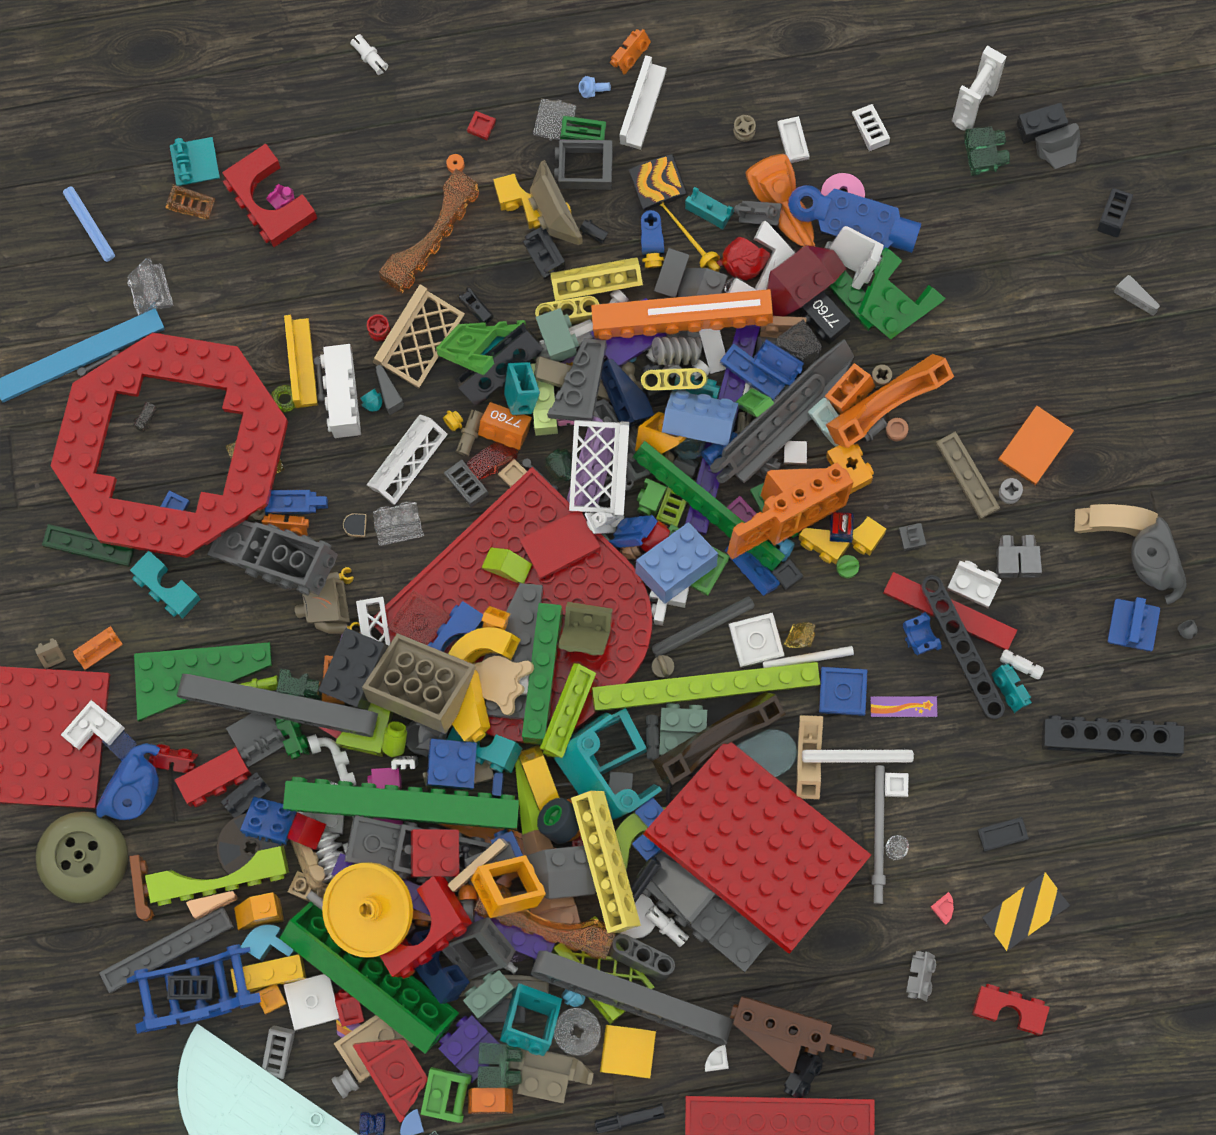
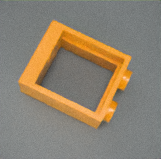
(490, 894)

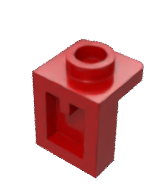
(348, 1008)

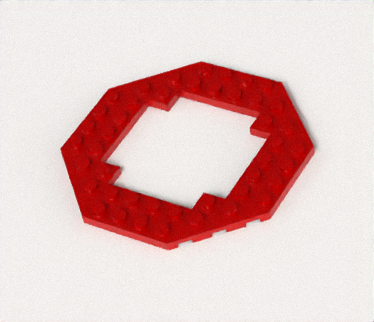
(157, 527)

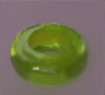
(279, 391)

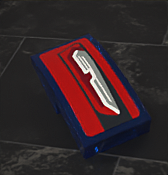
(841, 527)

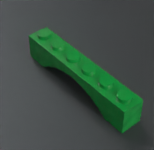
(541, 679)

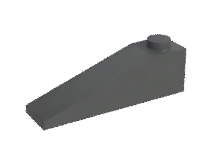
(701, 282)

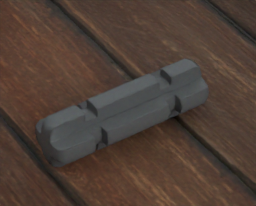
(652, 737)

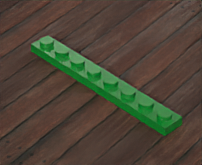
(701, 500)

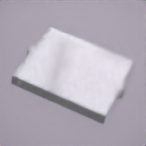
(550, 118)

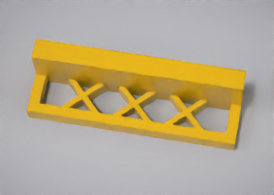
(301, 362)

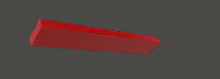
(974, 621)

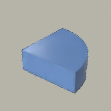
(412, 1124)

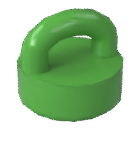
(847, 566)

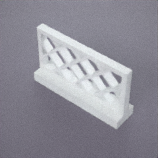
(618, 472)

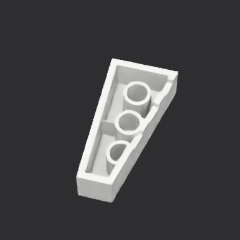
(341, 391)

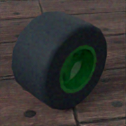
(558, 821)

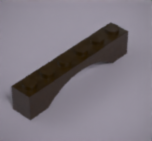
(688, 755)

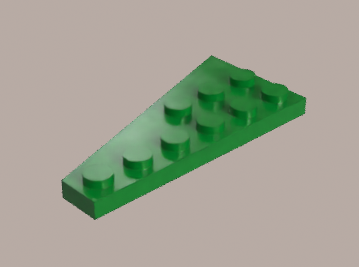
(160, 672)

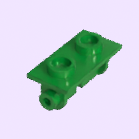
(297, 742)

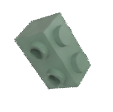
(557, 336)
(489, 994)

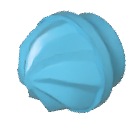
(572, 998)

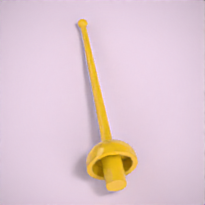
(708, 259)

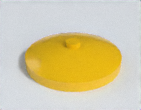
(367, 909)

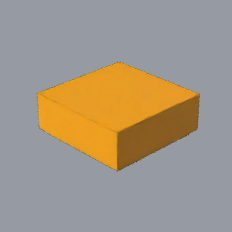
(271, 998)

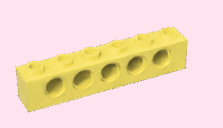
(605, 861)

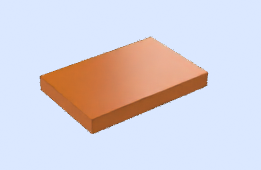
(1036, 445)

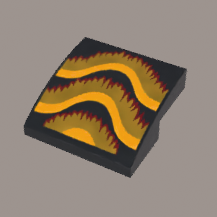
(658, 181)

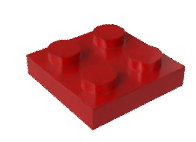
(434, 853)

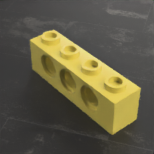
(596, 279)

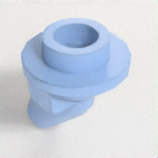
(588, 87)

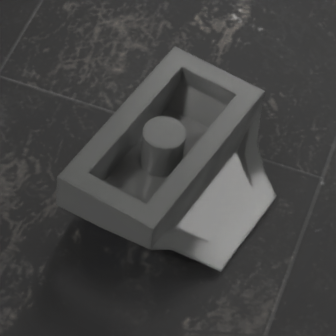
(1059, 146)

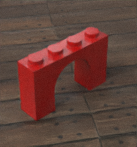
(275, 224)
(447, 922)

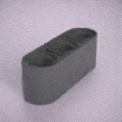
(652, 956)

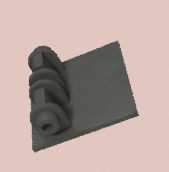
(256, 737)

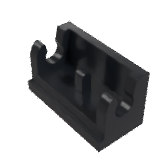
(544, 252)

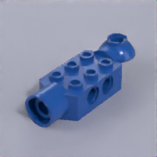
(861, 214)

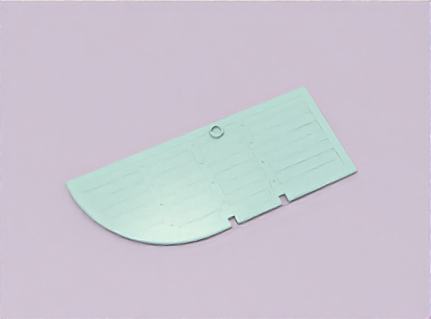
(234, 1096)

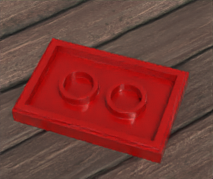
(560, 544)

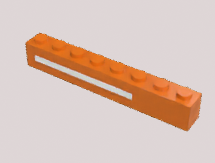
(682, 314)

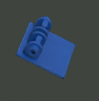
(268, 821)

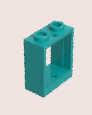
(632, 733)
(536, 1001)

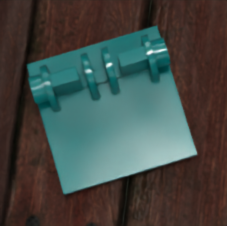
(194, 161)

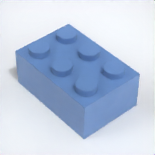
(700, 417)
(676, 563)

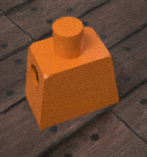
(490, 1101)

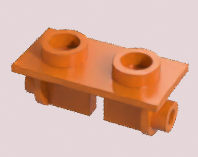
(636, 44)
(295, 523)
(97, 648)

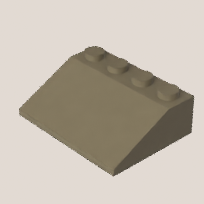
(419, 683)

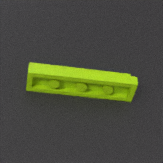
(567, 711)

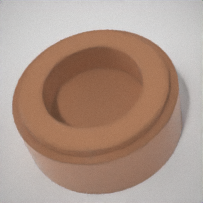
(896, 429)

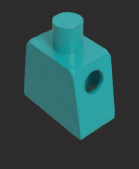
(521, 398)

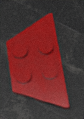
(394, 1072)

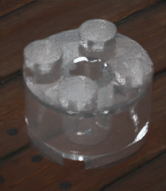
(589, 1038)

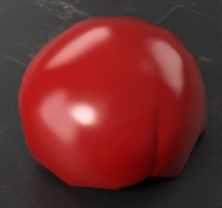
(656, 536)

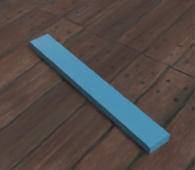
(79, 355)

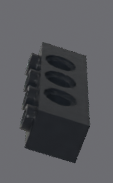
(519, 338)

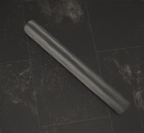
(703, 626)

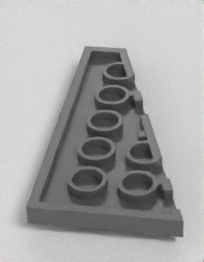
(521, 624)

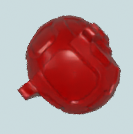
(744, 259)

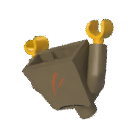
(329, 608)

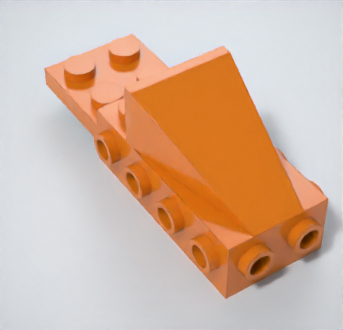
(791, 504)

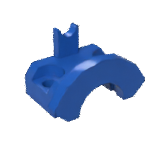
(921, 634)

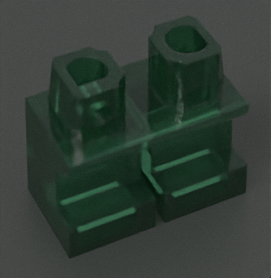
(982, 149)
(300, 687)
(498, 1055)

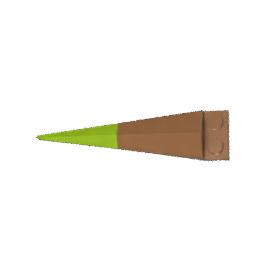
(556, 910)

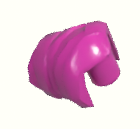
(280, 196)

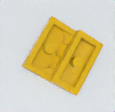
(628, 1051)

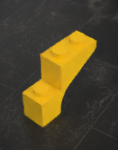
(512, 196)
(864, 540)

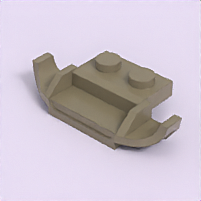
(549, 1075)

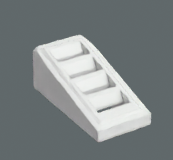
(877, 142)

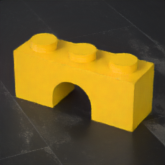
(272, 972)

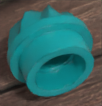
(372, 400)

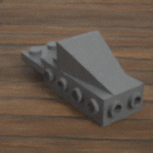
(276, 556)
(391, 846)
(705, 913)

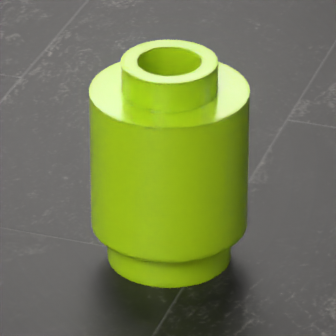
(394, 739)

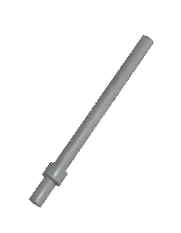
(878, 878)

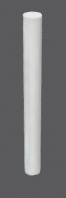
(811, 657)

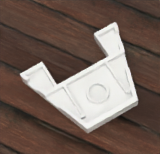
(781, 251)

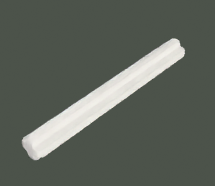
(857, 756)

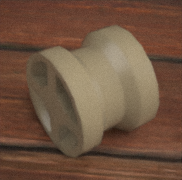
(744, 122)

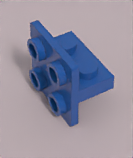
(1133, 624)

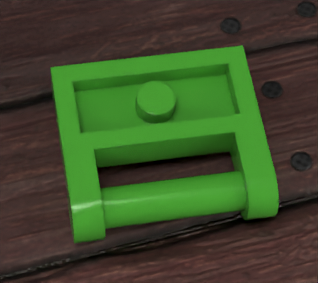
(438, 1093)

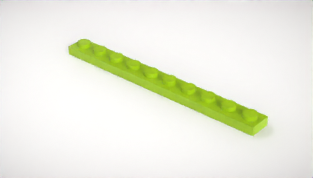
(705, 686)

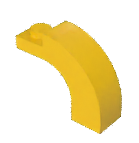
(483, 642)

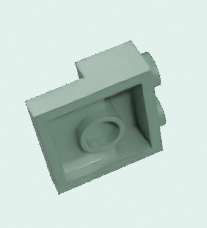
(680, 725)

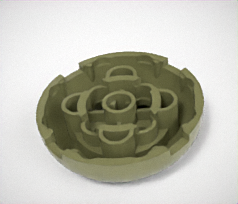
(108, 859)

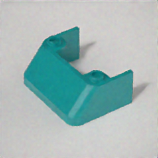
(586, 777)

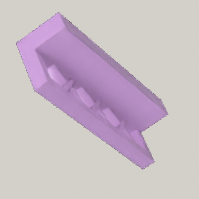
(594, 466)

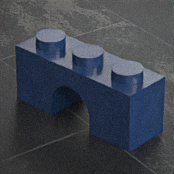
(443, 982)

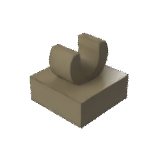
(50, 653)

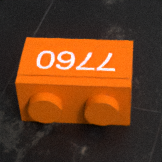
(504, 427)

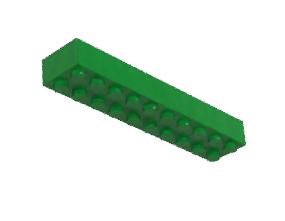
(401, 805)

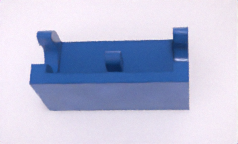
(778, 362)

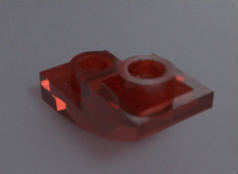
(490, 458)

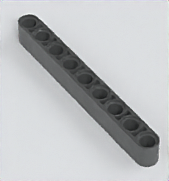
(277, 705)
(632, 997)

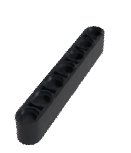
(962, 636)

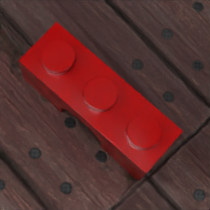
(1031, 1013)

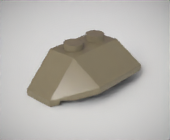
(552, 207)

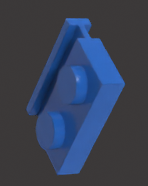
(632, 530)

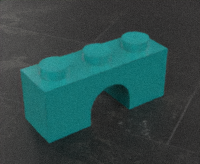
(149, 572)
(500, 754)

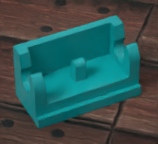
(708, 208)

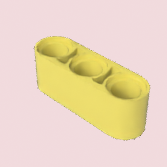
(576, 304)
(663, 376)

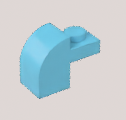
(263, 939)

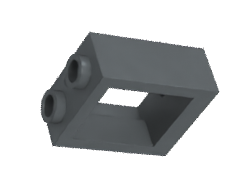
(584, 146)
(491, 939)

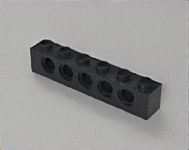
(1172, 733)

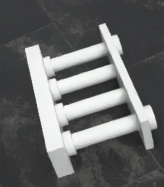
(984, 84)

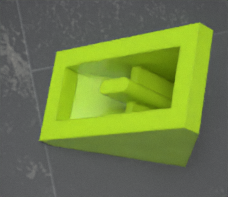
(507, 565)

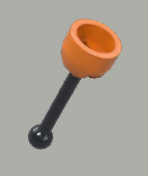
(466, 891)

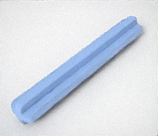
(89, 224)

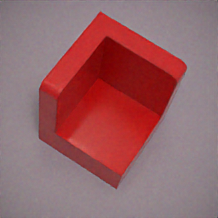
(306, 831)

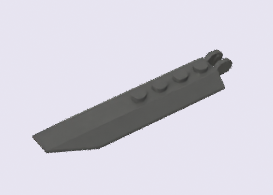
(784, 418)

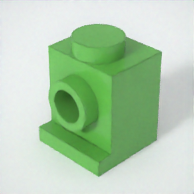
(651, 498)

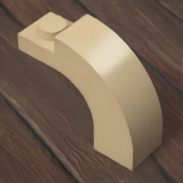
(1113, 518)
(809, 774)

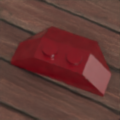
(802, 278)

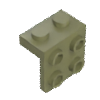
(586, 628)

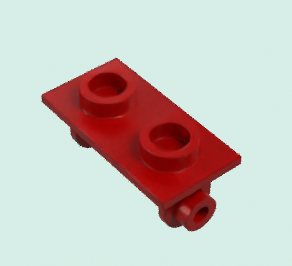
(182, 759)

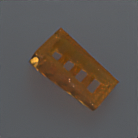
(179, 207)

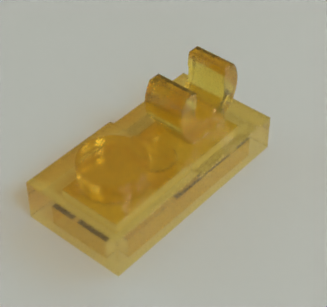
(800, 635)

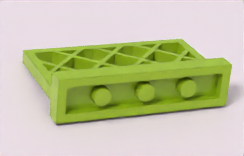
(609, 1012)

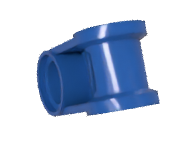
(651, 236)

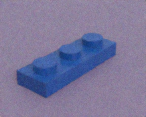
(743, 366)

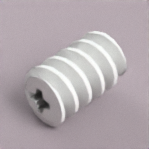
(328, 853)

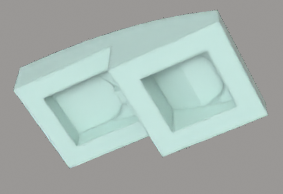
(822, 414)

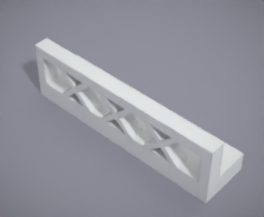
(642, 104)
(402, 453)
(364, 618)

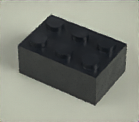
(351, 667)

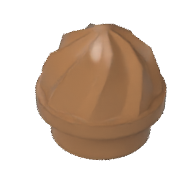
(632, 552)

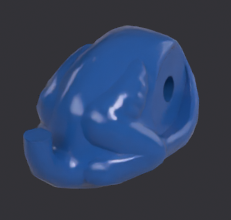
(131, 786)

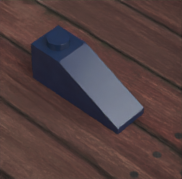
(626, 397)

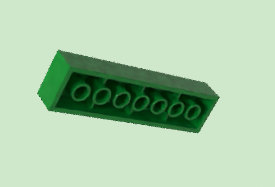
(399, 1002)

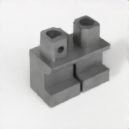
(1029, 560)

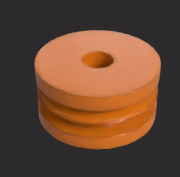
(452, 159)

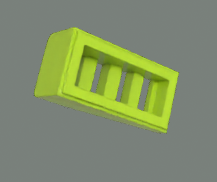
(664, 507)

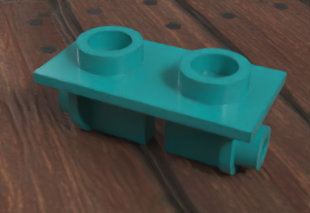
(1005, 679)

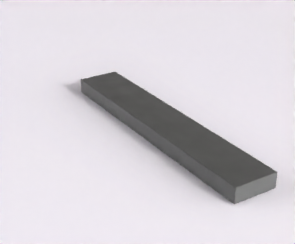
(167, 948)

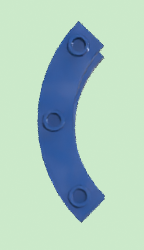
(202, 1009)

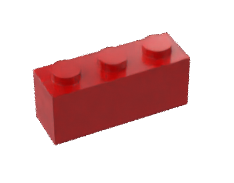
(213, 778)

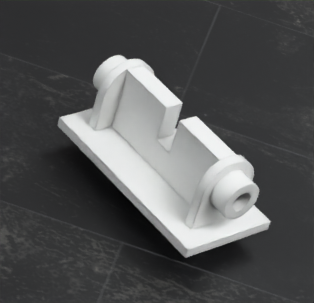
(603, 522)

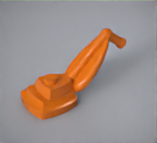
(773, 182)

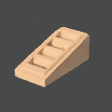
(203, 906)

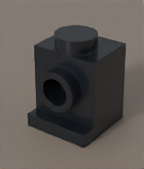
(652, 380)

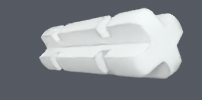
(1022, 664)

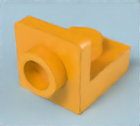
(495, 618)

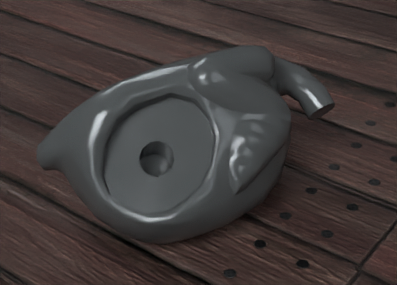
(1158, 560)

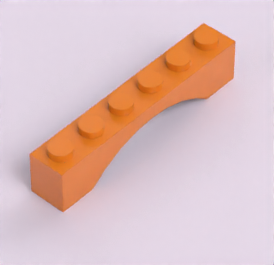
(857, 420)

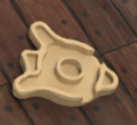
(501, 680)

